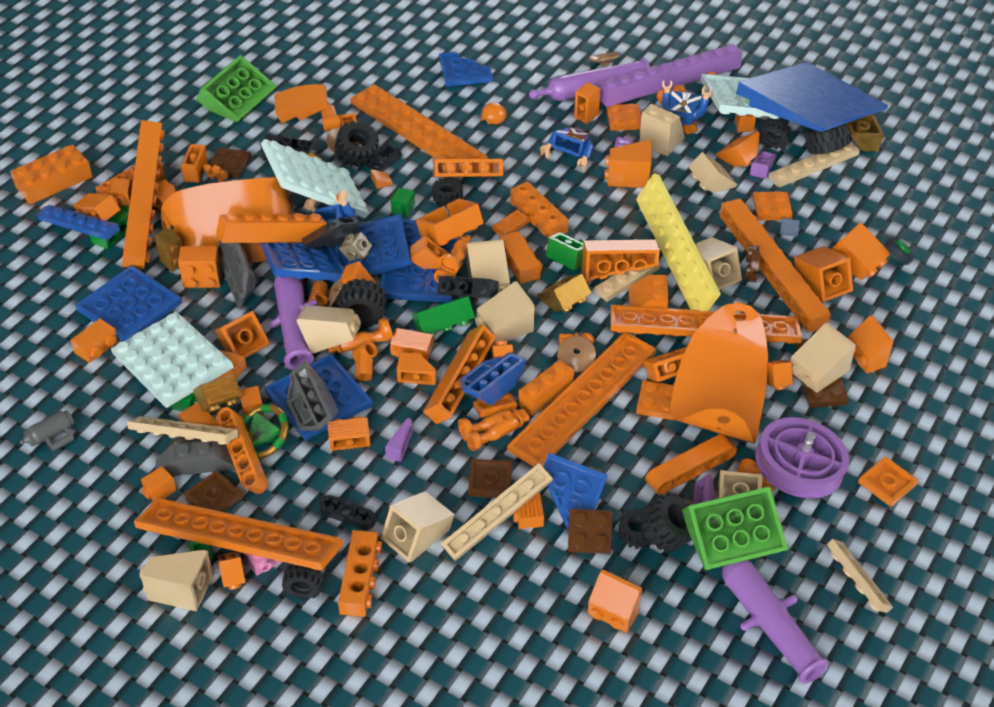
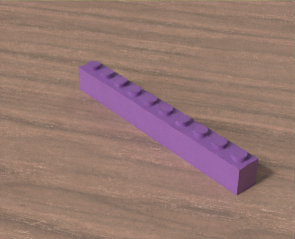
(679, 72)

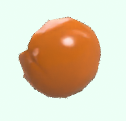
(493, 113)

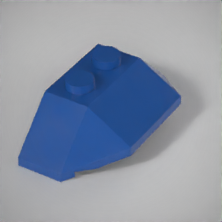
(493, 378)

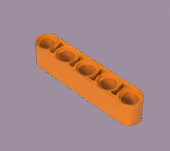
(243, 452)
(690, 464)

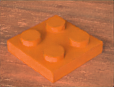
(624, 117)
(772, 205)
(655, 400)
(888, 481)

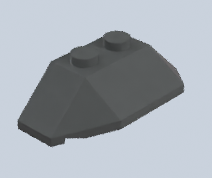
(237, 271)
(310, 399)
(194, 457)

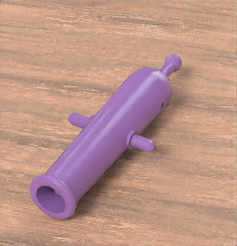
(564, 86)
(290, 302)
(774, 619)

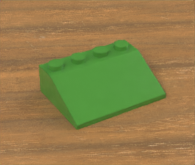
(235, 90)
(735, 528)

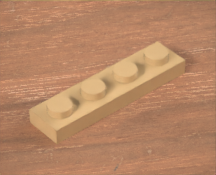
(619, 283)
(863, 582)

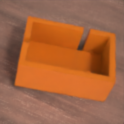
(440, 228)

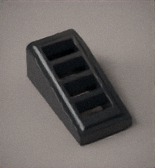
(384, 152)

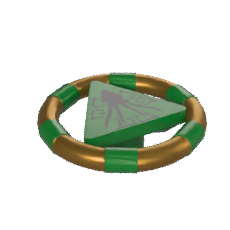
(264, 431)

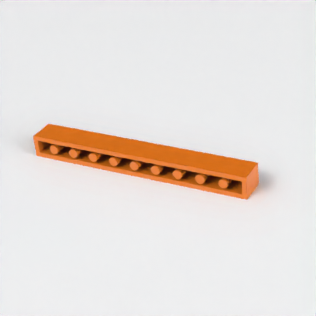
(142, 195)
(775, 266)

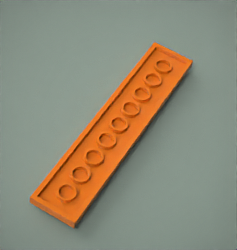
(413, 125)
(685, 322)
(581, 400)
(240, 533)

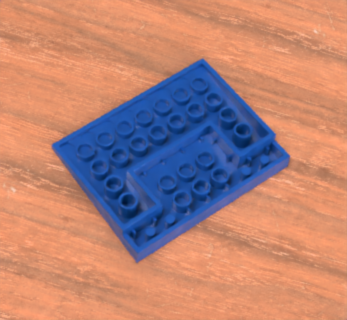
(808, 97)

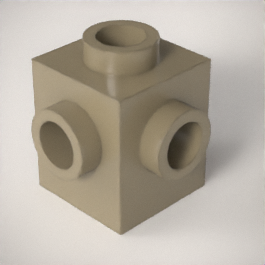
(355, 246)

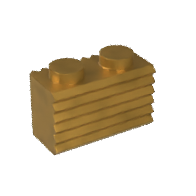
(168, 248)
(218, 393)

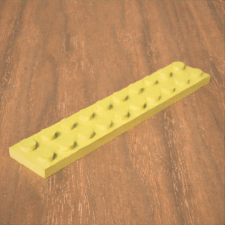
(677, 246)

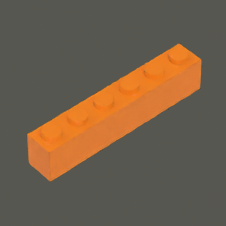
(266, 227)
(449, 391)

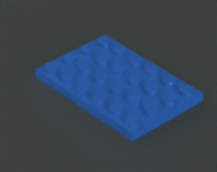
(413, 281)

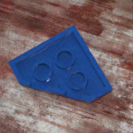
(463, 71)
(573, 485)

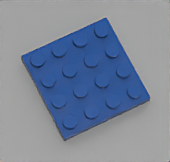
(388, 246)
(296, 261)
(129, 302)
(343, 388)

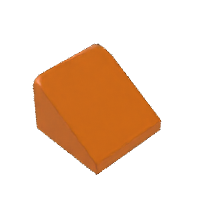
(347, 118)
(380, 179)

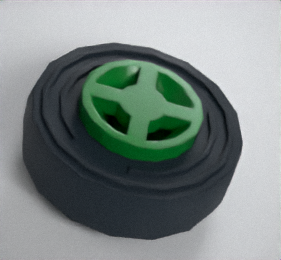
(899, 250)

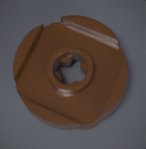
(752, 257)

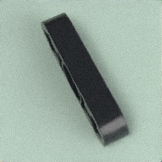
(341, 505)

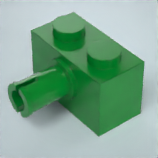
(565, 250)

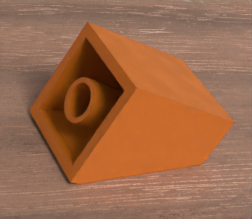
(629, 165)
(863, 250)
(825, 272)

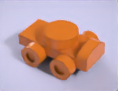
(216, 171)

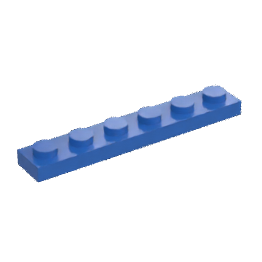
(78, 222)

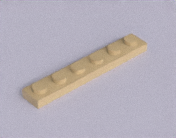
(811, 165)
(184, 429)
(496, 512)

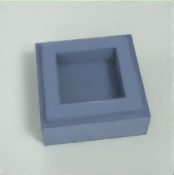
(789, 227)

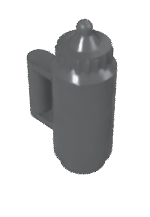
(48, 429)

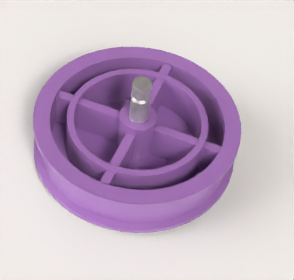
(802, 457)

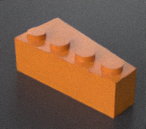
(617, 256)

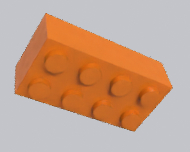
(51, 174)

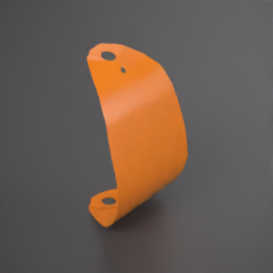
(197, 209)
(724, 375)

